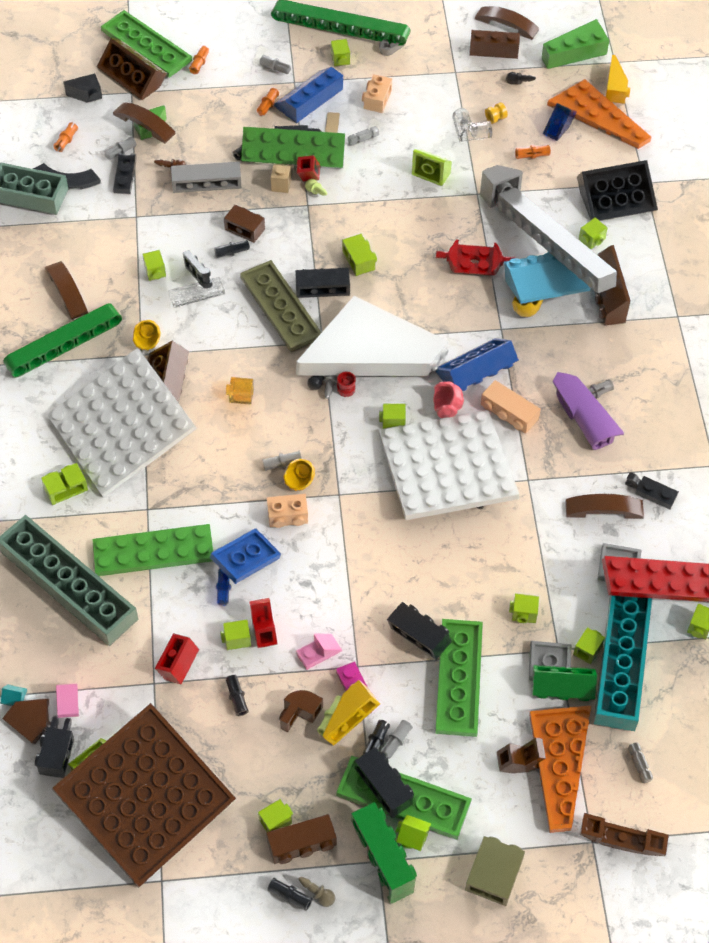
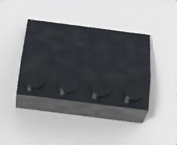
(617, 191)

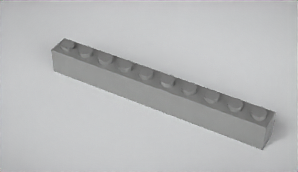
(557, 240)

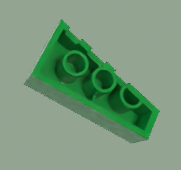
(384, 852)

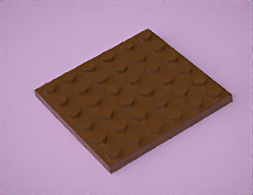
(144, 794)

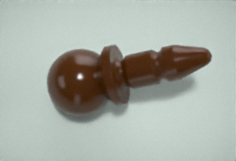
(165, 163)

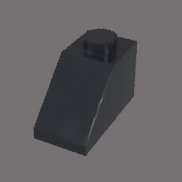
(83, 88)

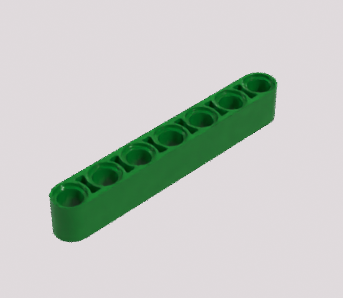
(62, 340)

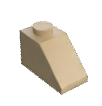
(281, 177)

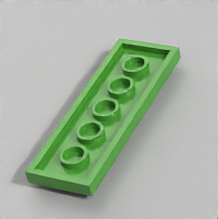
(147, 42)
(286, 145)
(152, 550)
(460, 679)
(430, 803)

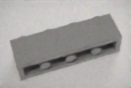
(206, 177)

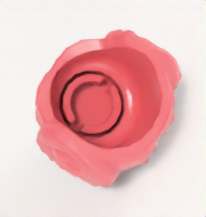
(447, 399)

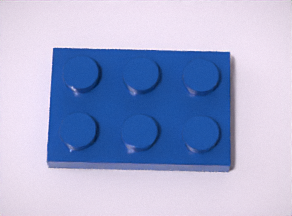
(245, 555)

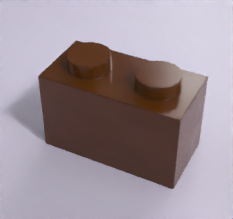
(244, 223)

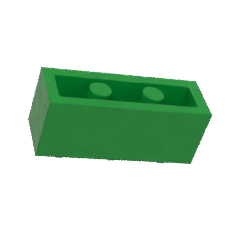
(564, 682)

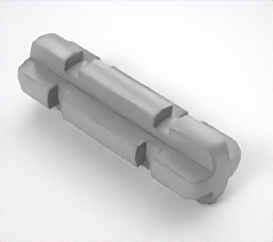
(363, 135)
(640, 762)

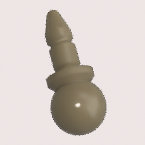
(325, 896)

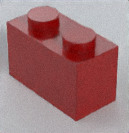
(177, 658)

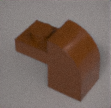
(301, 704)
(521, 758)

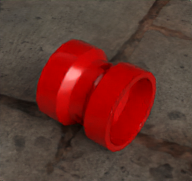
(346, 384)

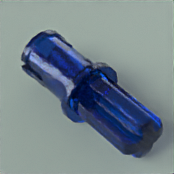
(223, 587)

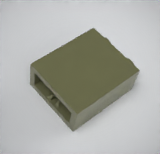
(495, 870)

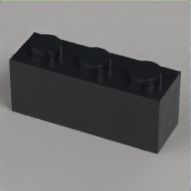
(322, 282)
(419, 630)
(384, 782)

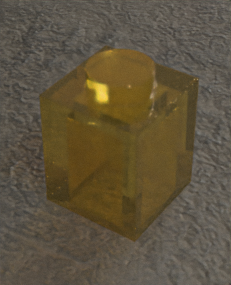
(240, 390)

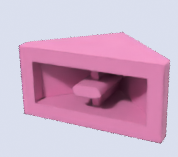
(67, 700)

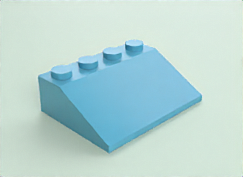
(541, 278)

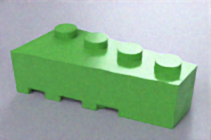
(576, 45)

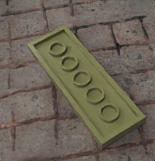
(281, 305)

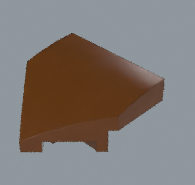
(29, 718)

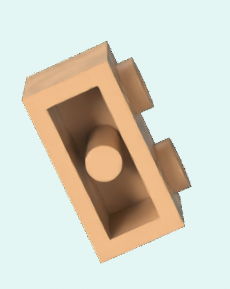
(377, 93)
(287, 510)

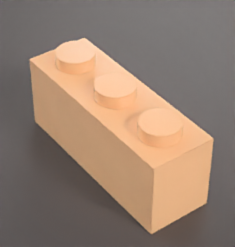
(510, 406)

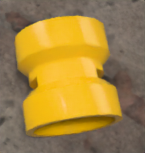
(495, 113)

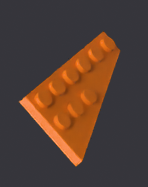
(601, 113)
(564, 746)

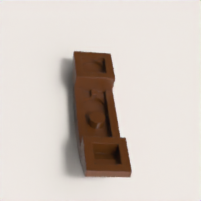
(509, 18)
(147, 119)
(67, 289)
(604, 504)
(624, 838)

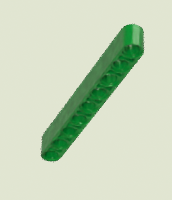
(340, 22)

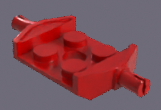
(460, 258)

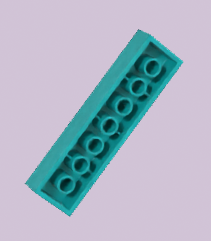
(623, 662)

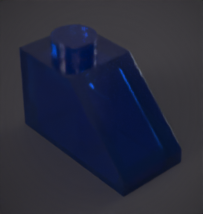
(559, 121)

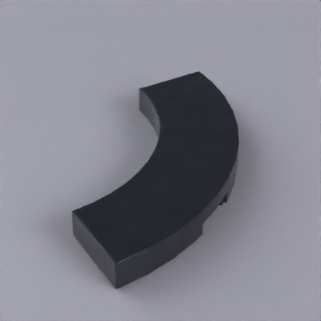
(75, 180)

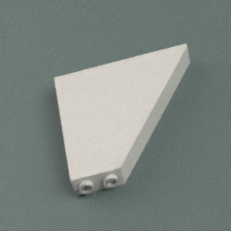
(372, 344)

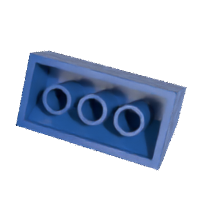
(311, 94)
(478, 363)

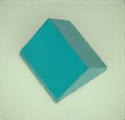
(12, 694)

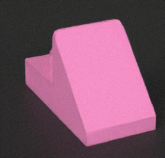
(319, 650)

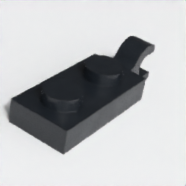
(652, 490)

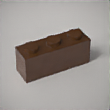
(494, 44)
(302, 839)

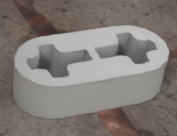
(386, 51)

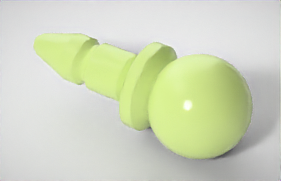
(315, 187)

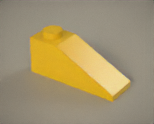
(617, 84)
(350, 711)

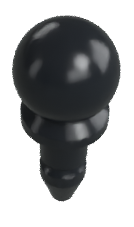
(517, 78)
(315, 382)

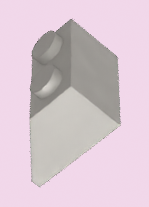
(497, 180)

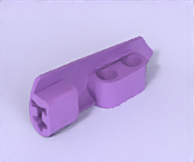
(586, 410)

